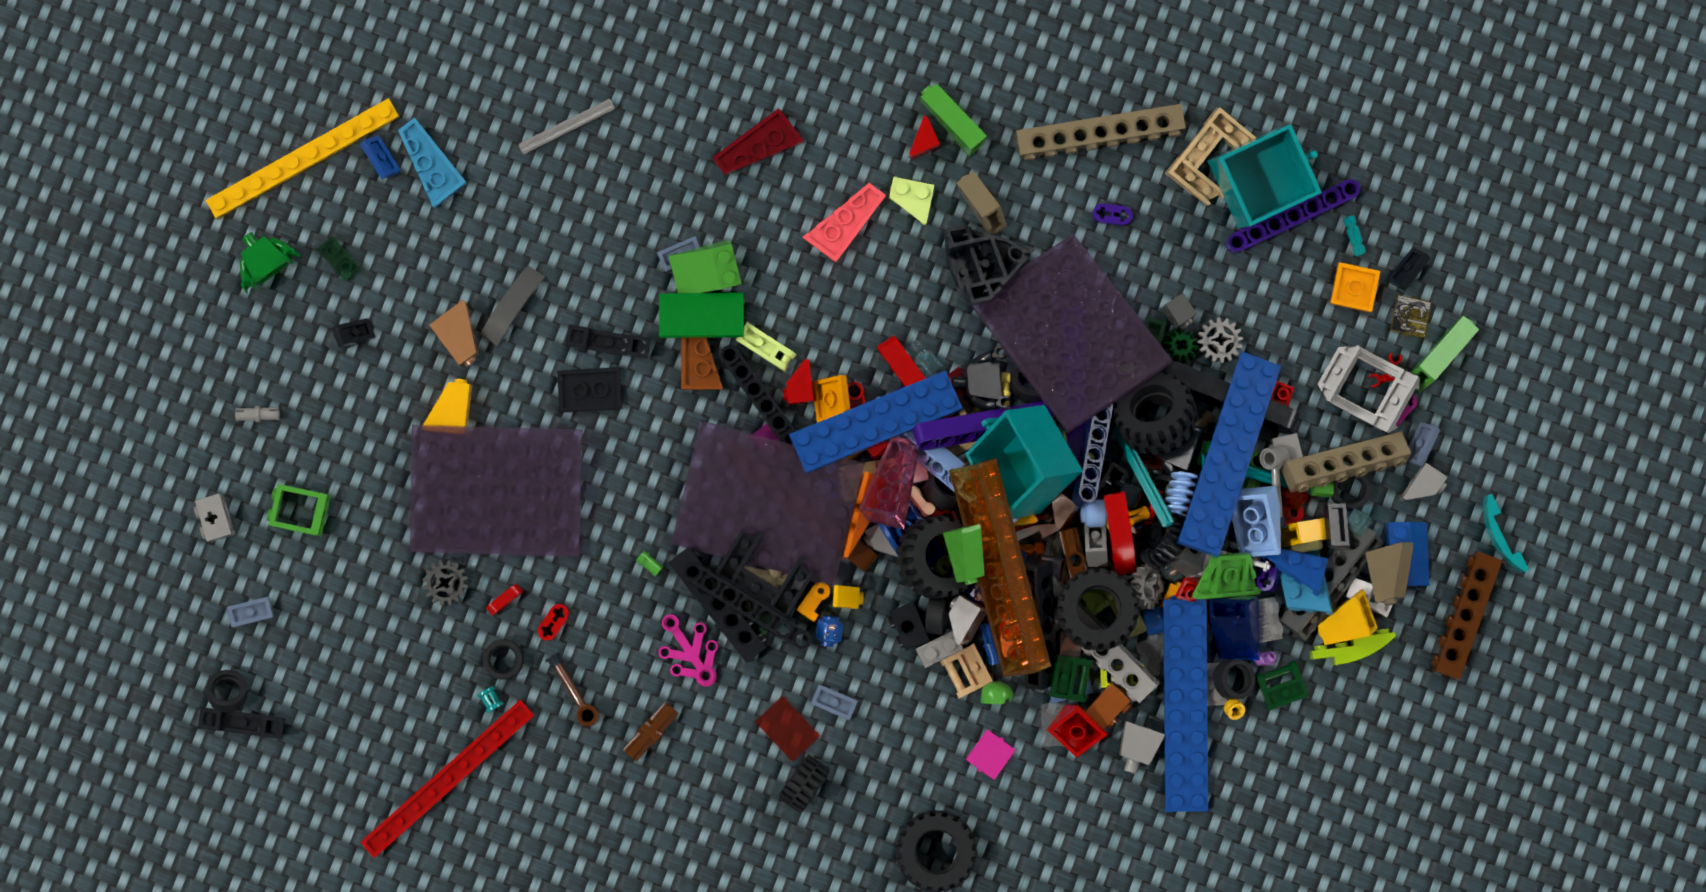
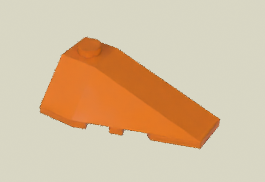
(858, 521)

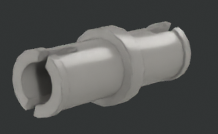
(257, 414)

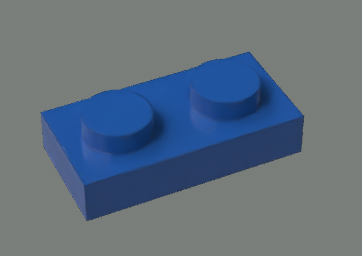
(380, 157)

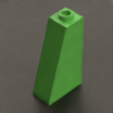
(953, 119)
(1444, 352)

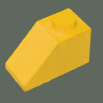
(847, 597)

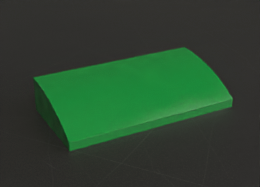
(701, 315)

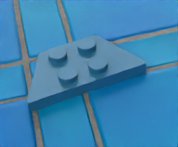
(1301, 597)

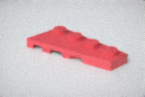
(844, 224)

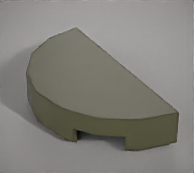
(1306, 547)

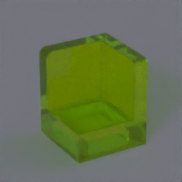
(1095, 601)

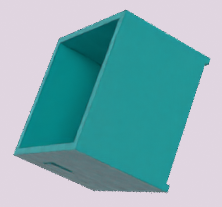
(1265, 176)
(1030, 458)

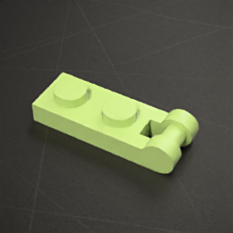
(765, 347)

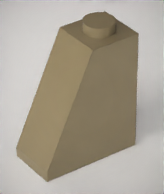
(982, 203)
(1390, 571)

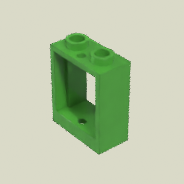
(319, 515)

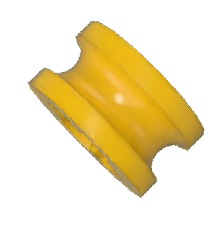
(1238, 713)

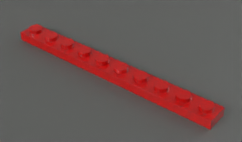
(447, 778)

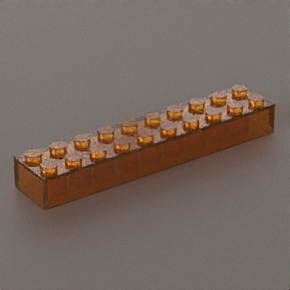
(1005, 582)

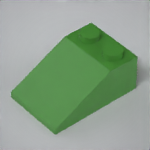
(705, 268)

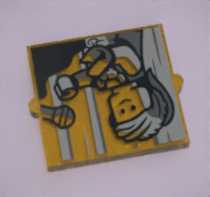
(1410, 316)

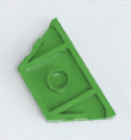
(1227, 577)

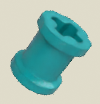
(484, 696)

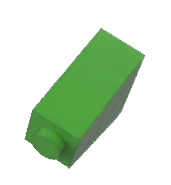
(966, 553)

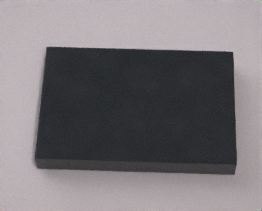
(589, 390)

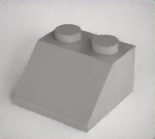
(965, 618)

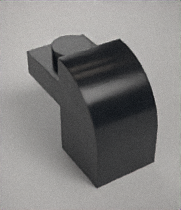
(1133, 492)

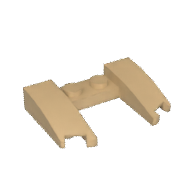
(1185, 167)

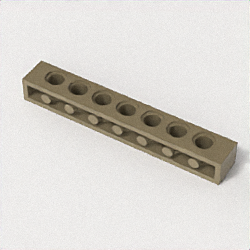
(1172, 114)

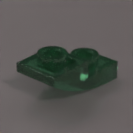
(338, 258)

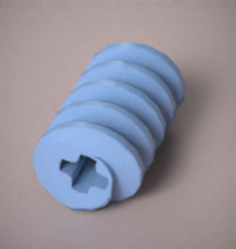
(1179, 492)

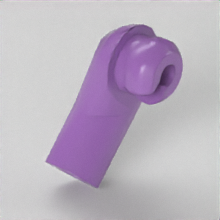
(1266, 659)

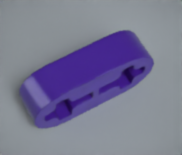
(1113, 209)
(1272, 575)

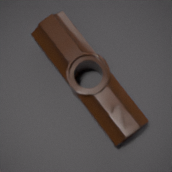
(1071, 545)
(651, 731)

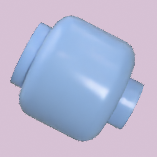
(1094, 514)

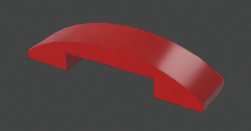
(1120, 533)

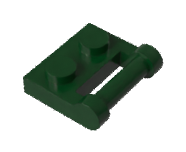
(1064, 677)
(1284, 692)

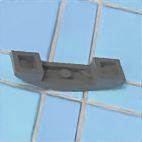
(511, 305)

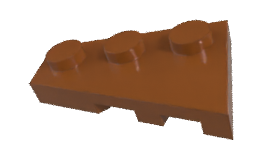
(698, 366)

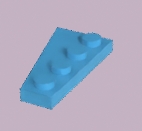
(434, 169)

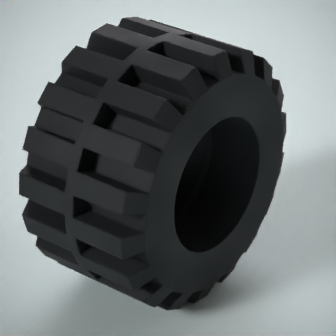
(804, 783)

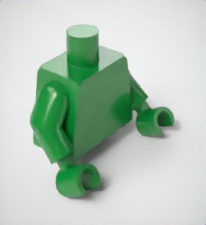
(263, 259)

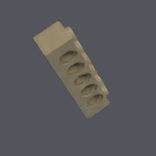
(1315, 464)

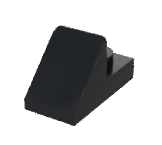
(353, 333)

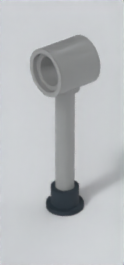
(1275, 459)

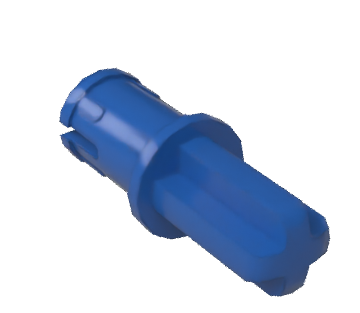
(989, 643)

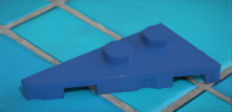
(1302, 567)

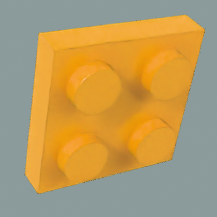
(1354, 287)
(830, 397)

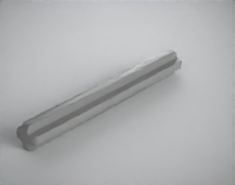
(566, 126)

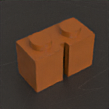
(1109, 705)

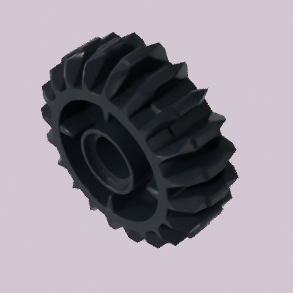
(1160, 543)

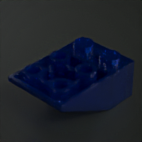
(1235, 627)

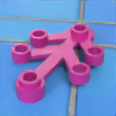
(691, 653)

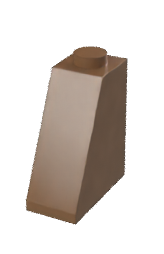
(457, 334)

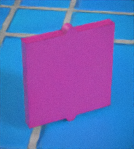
(990, 754)

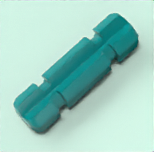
(1354, 235)

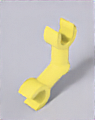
(1005, 384)

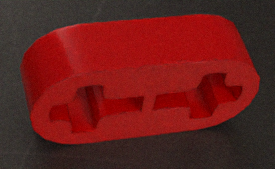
(504, 599)
(557, 625)

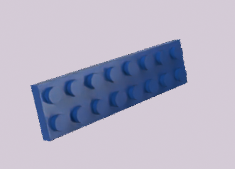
(875, 422)

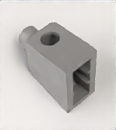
(1138, 745)

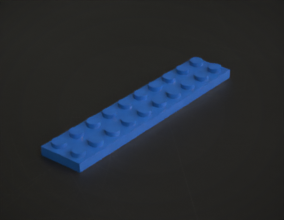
(1229, 454)
(1185, 705)

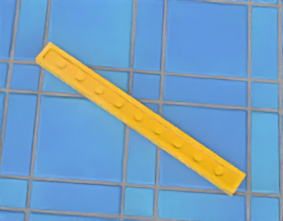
(302, 158)

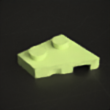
(912, 197)

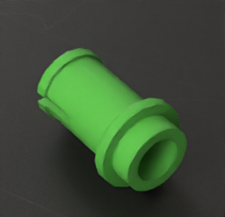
(649, 563)

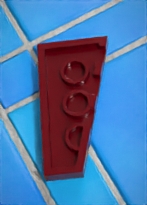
(762, 141)

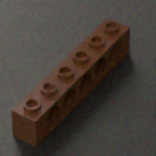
(1490, 568)

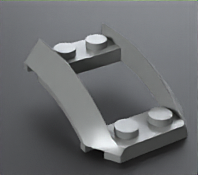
(1393, 402)

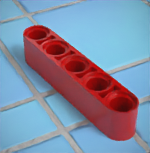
(900, 362)

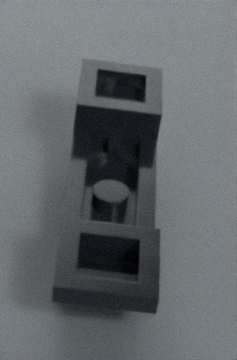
(608, 342)
(241, 723)

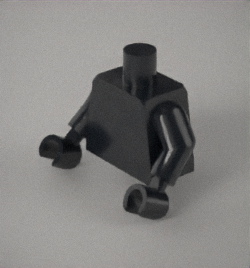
(982, 381)
(1186, 456)

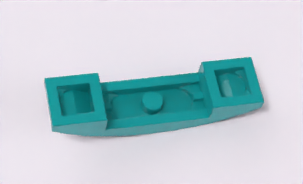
(1514, 559)

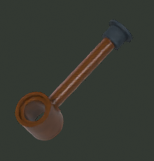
(556, 662)

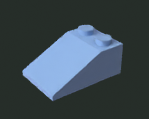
(1258, 521)

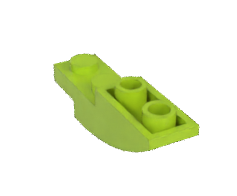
(1359, 648)

